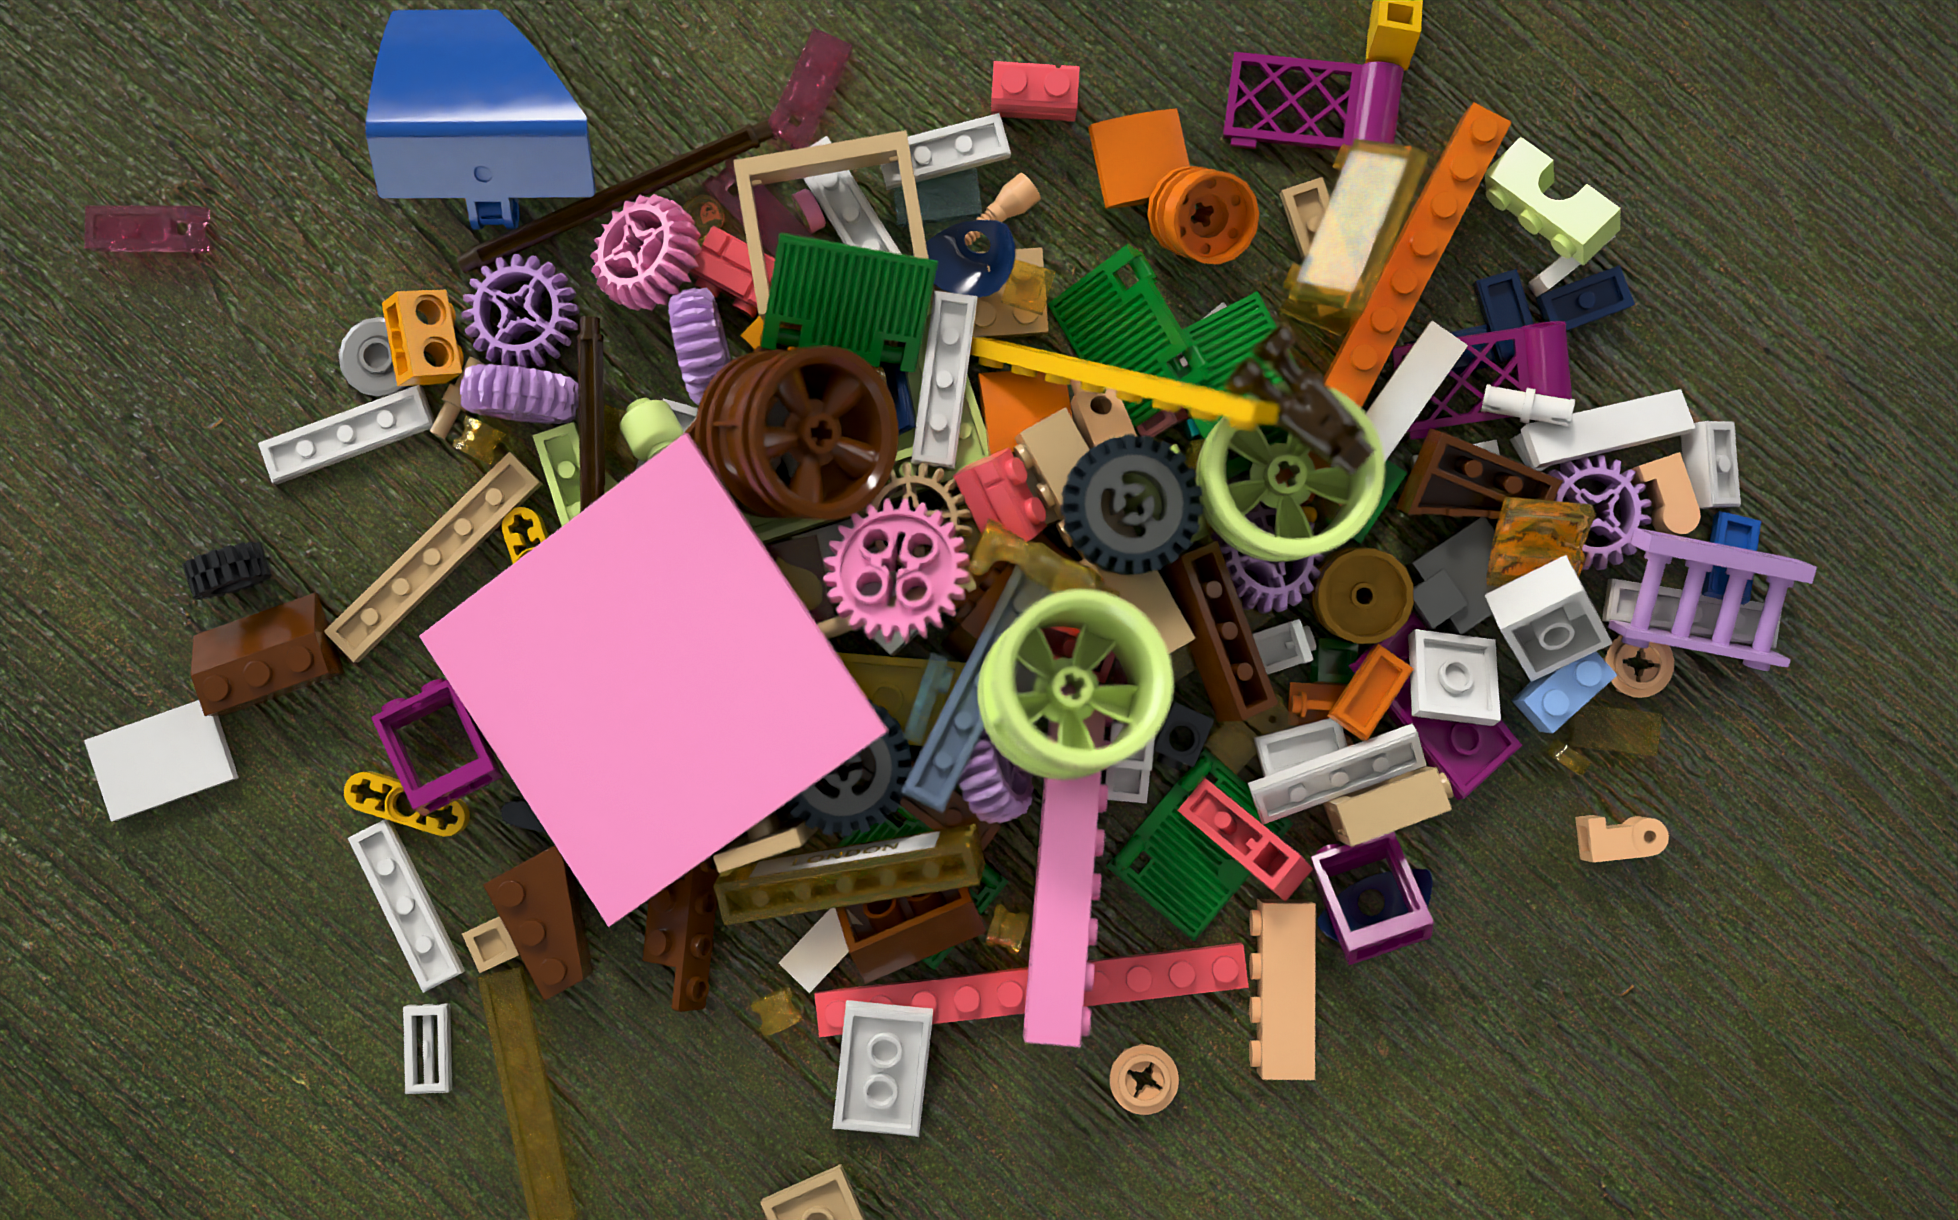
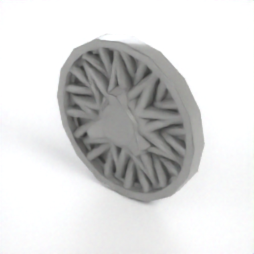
(368, 360)

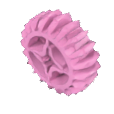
(650, 242)

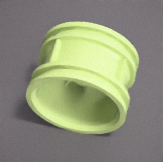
(1293, 539)
(1103, 626)

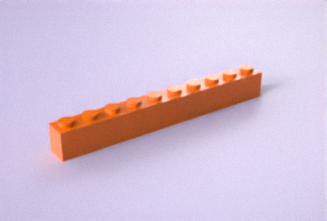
(1413, 259)

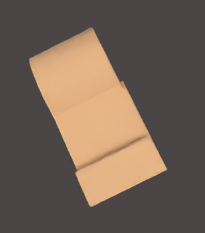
(1670, 493)
(1629, 840)

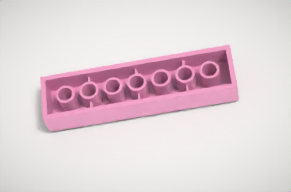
(1063, 900)

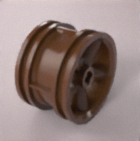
(845, 432)

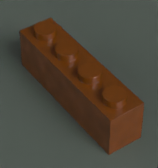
(1222, 635)

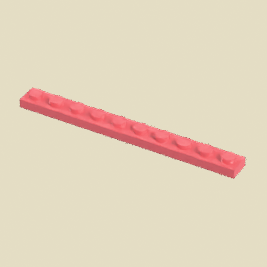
(1005, 990)

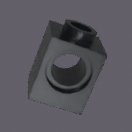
(1195, 722)

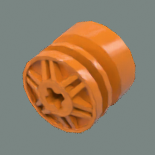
(1222, 223)

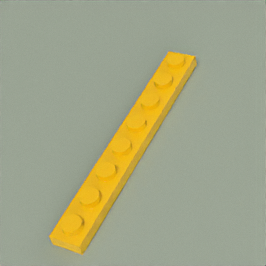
(1129, 385)

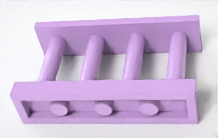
(1700, 559)

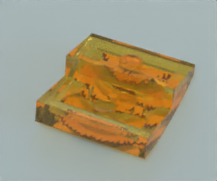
(1536, 534)

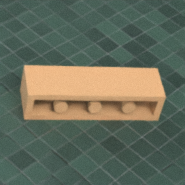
(1284, 989)

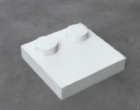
(1454, 677)

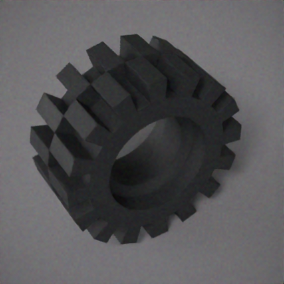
(226, 570)

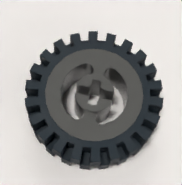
(1103, 470)
(861, 807)

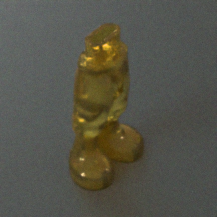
(1035, 560)

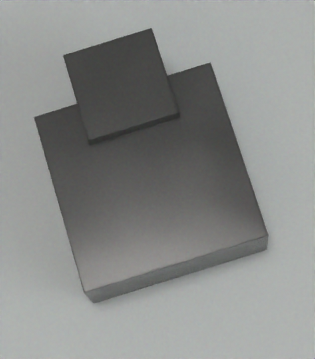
(1454, 579)

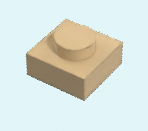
(490, 944)

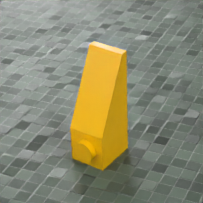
(1394, 31)

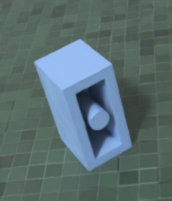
(1560, 694)

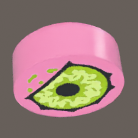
(809, 210)

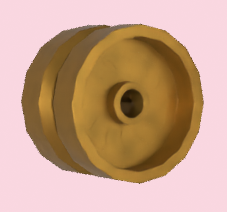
(1381, 610)

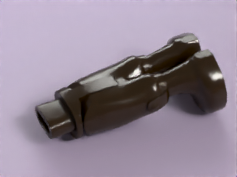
(1311, 409)

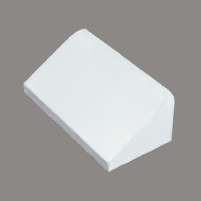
(1712, 464)

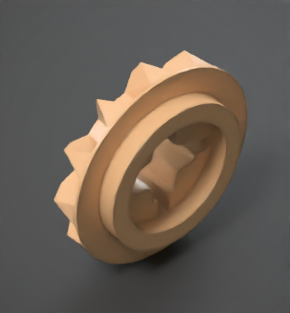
(1649, 680)
(1150, 1098)

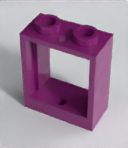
(452, 785)
(1383, 936)

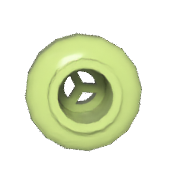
(649, 427)

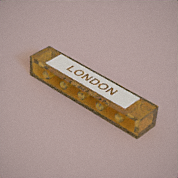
(851, 874)

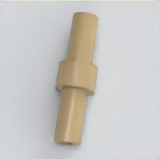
(452, 404)

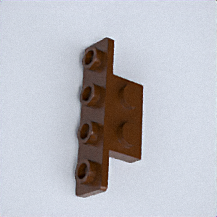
(682, 933)

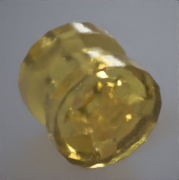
(478, 439)
(1007, 929)
(776, 1011)

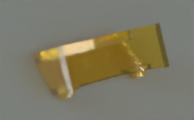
(1354, 233)

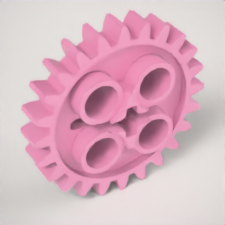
(857, 567)

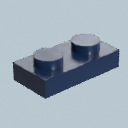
(1587, 299)

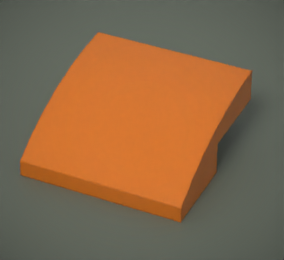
(1136, 154)
(1015, 403)

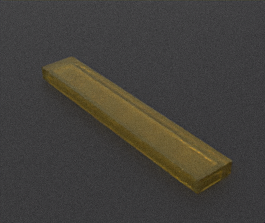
(527, 1095)

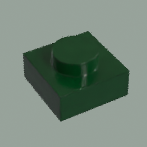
(1332, 662)

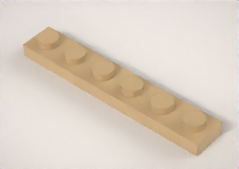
(432, 557)

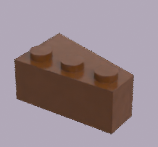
(1468, 480)
(974, 615)
(544, 920)

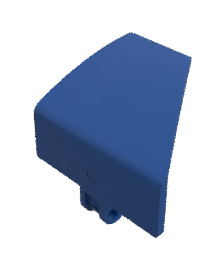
(472, 116)

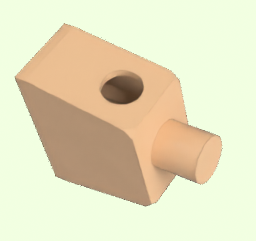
(1099, 415)

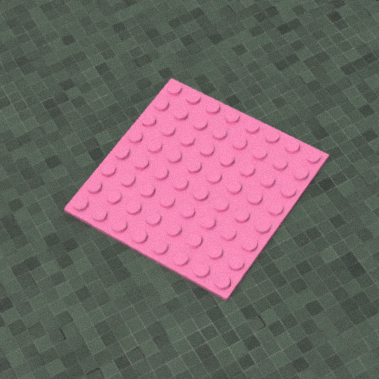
(651, 681)

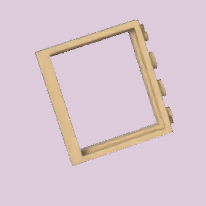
(815, 162)

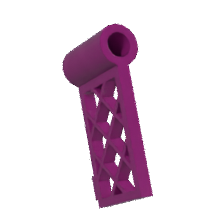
(1370, 106)
(1539, 363)

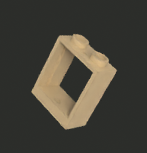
(1389, 805)

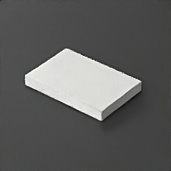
(160, 760)
(882, 1068)

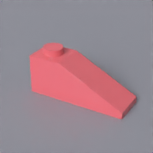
(1245, 839)

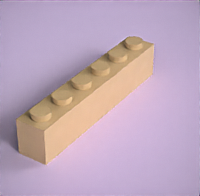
(1051, 452)

